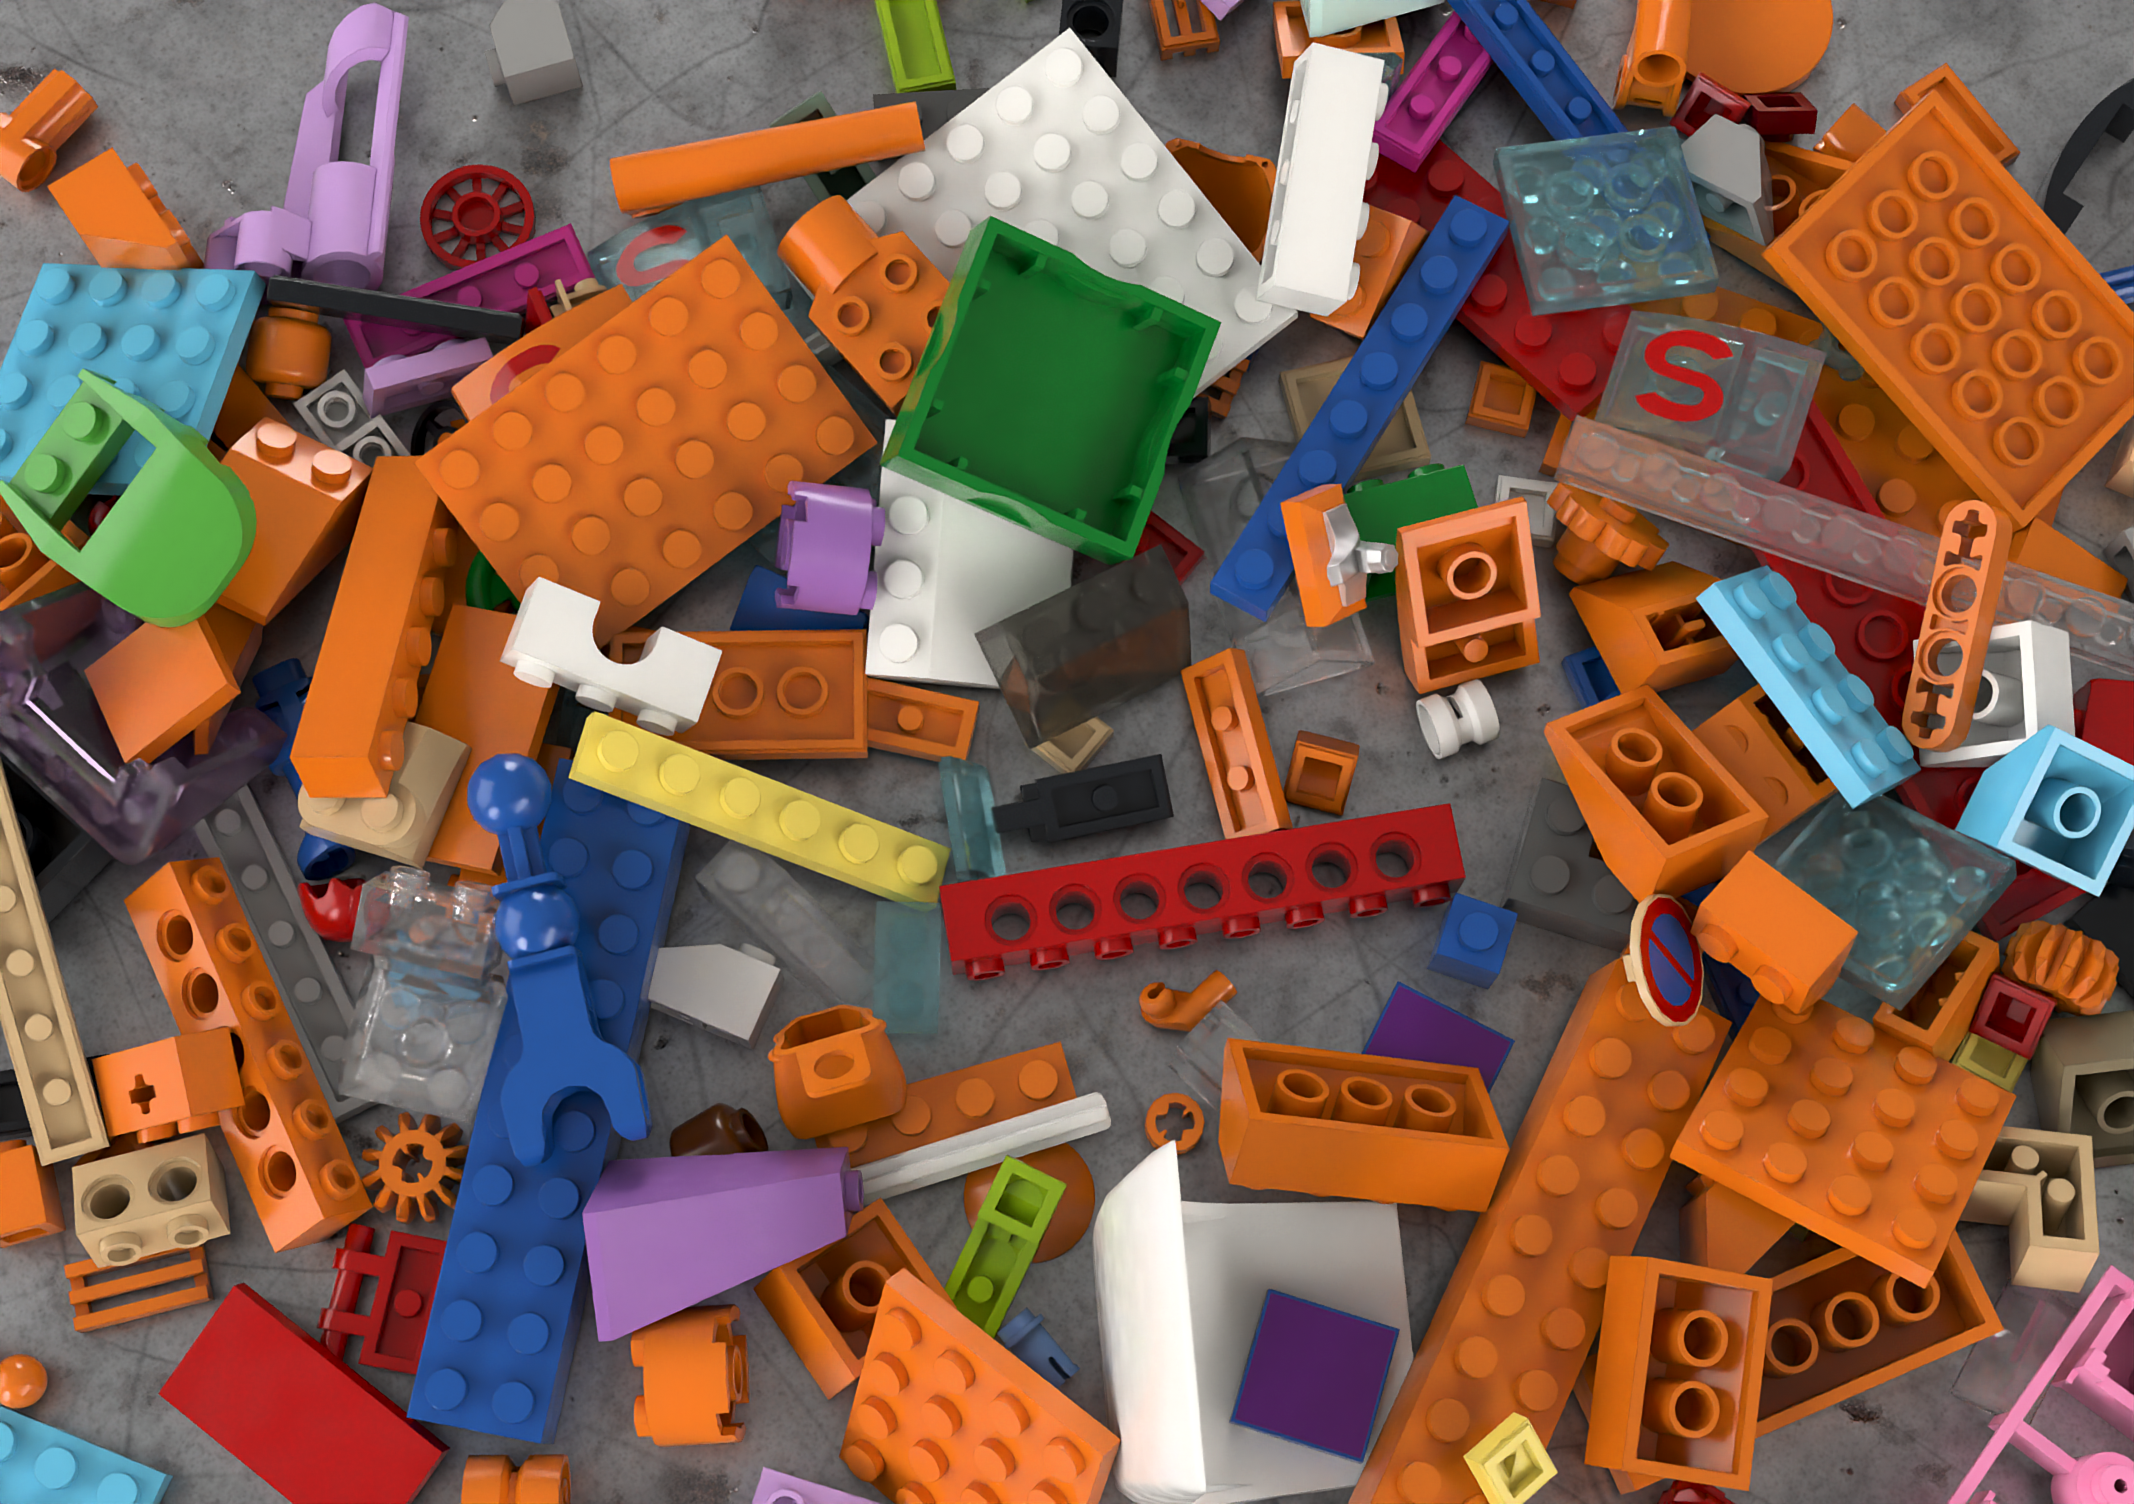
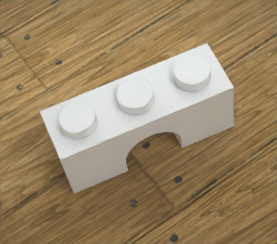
(557, 646)

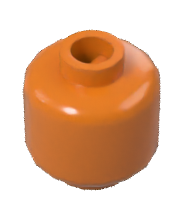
(288, 352)

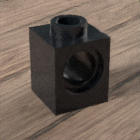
(1097, 15)

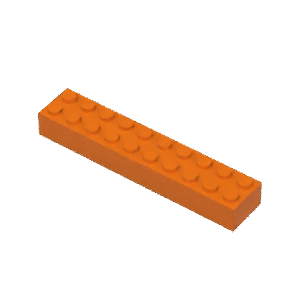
(1541, 1253)

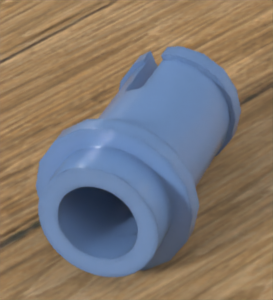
(1037, 1348)

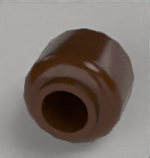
(718, 1132)

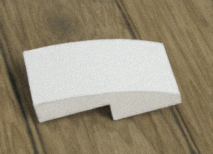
(342, 421)

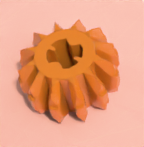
(2062, 966)
(397, 1185)

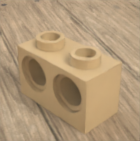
(137, 1205)

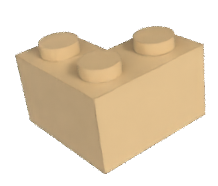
(2047, 1197)

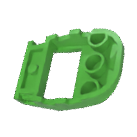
(173, 530)

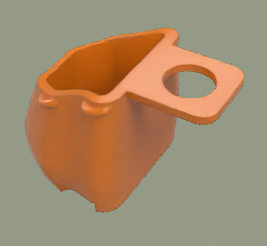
(835, 1071)

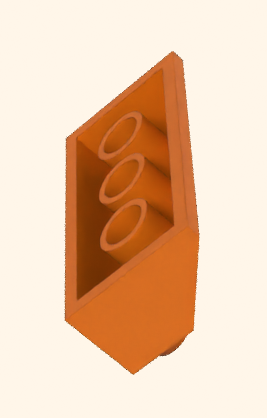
(1358, 1126)

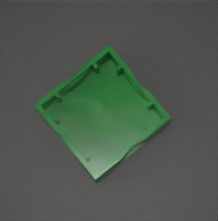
(1050, 392)

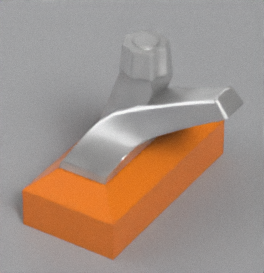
(1329, 555)

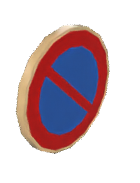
(1665, 960)

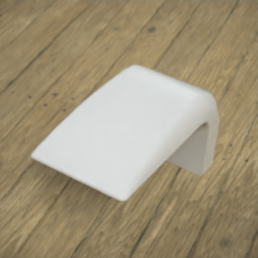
(1179, 1318)

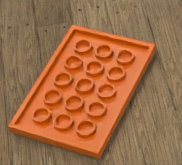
(1967, 309)
(649, 444)

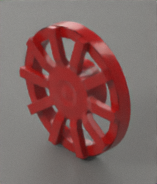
(475, 214)

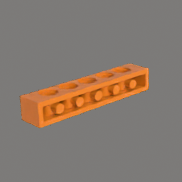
(217, 980)

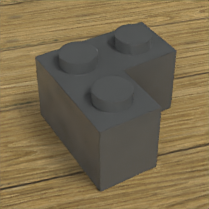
(1557, 882)

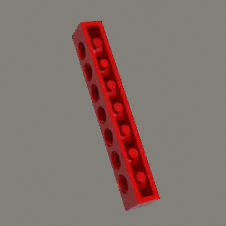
(1419, 835)

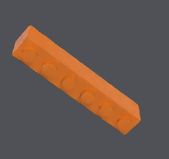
(376, 637)

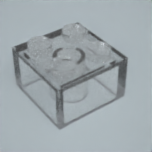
(421, 1038)

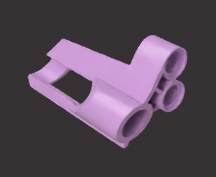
(332, 210)

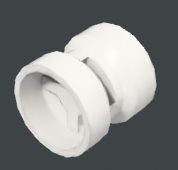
(1458, 719)

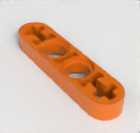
(1968, 628)

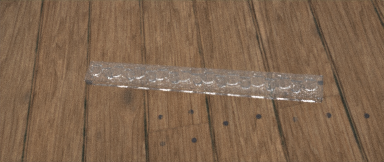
(1829, 536)

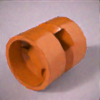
(499, 1481)

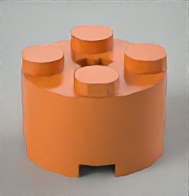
(691, 1377)

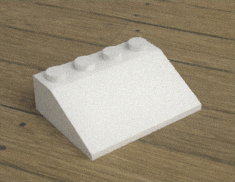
(945, 578)

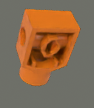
(869, 292)

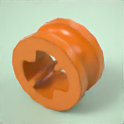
(1159, 1111)

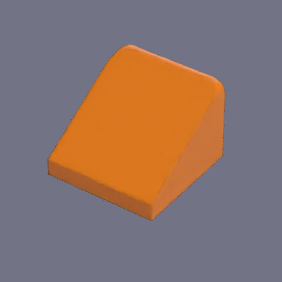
(1321, 772)

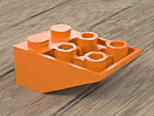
(1766, 759)

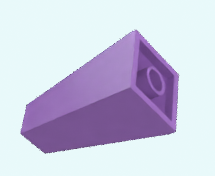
(701, 1224)

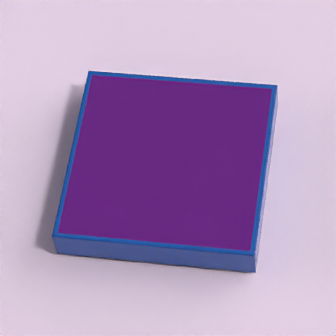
(1429, 1031)
(1314, 1376)

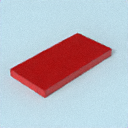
(298, 1410)

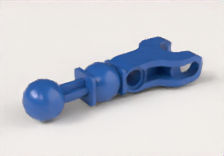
(547, 973)

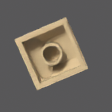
(410, 816)

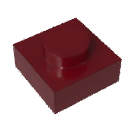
(1780, 115)

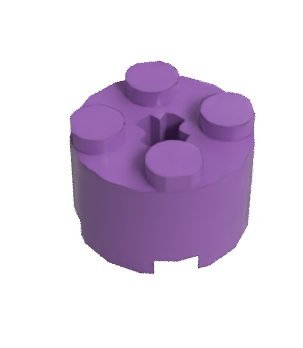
(827, 548)

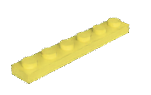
(757, 811)

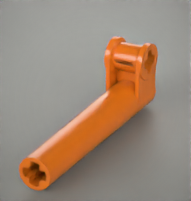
(1655, 57)
(684, 172)

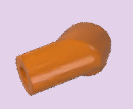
(1182, 1009)

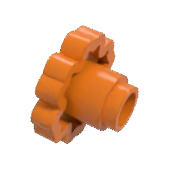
(1601, 535)

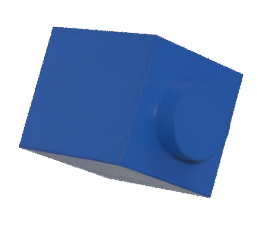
(1472, 941)

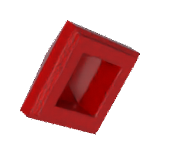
(1703, 101)
(2012, 1015)

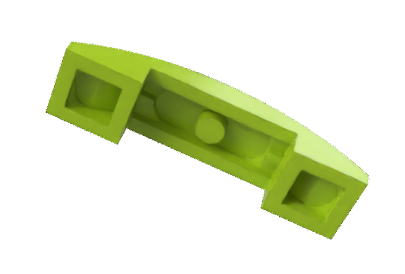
(1003, 1243)

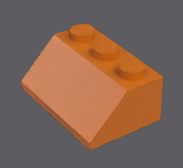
(1679, 1371)

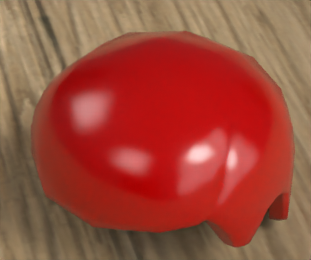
(332, 907)

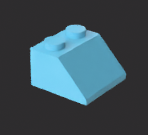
(2055, 808)

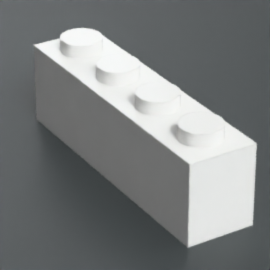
(1322, 180)

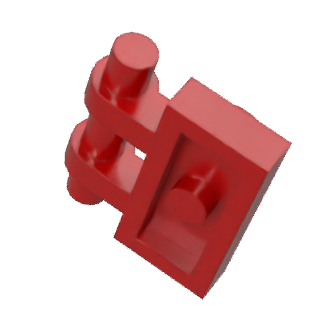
(401, 1301)

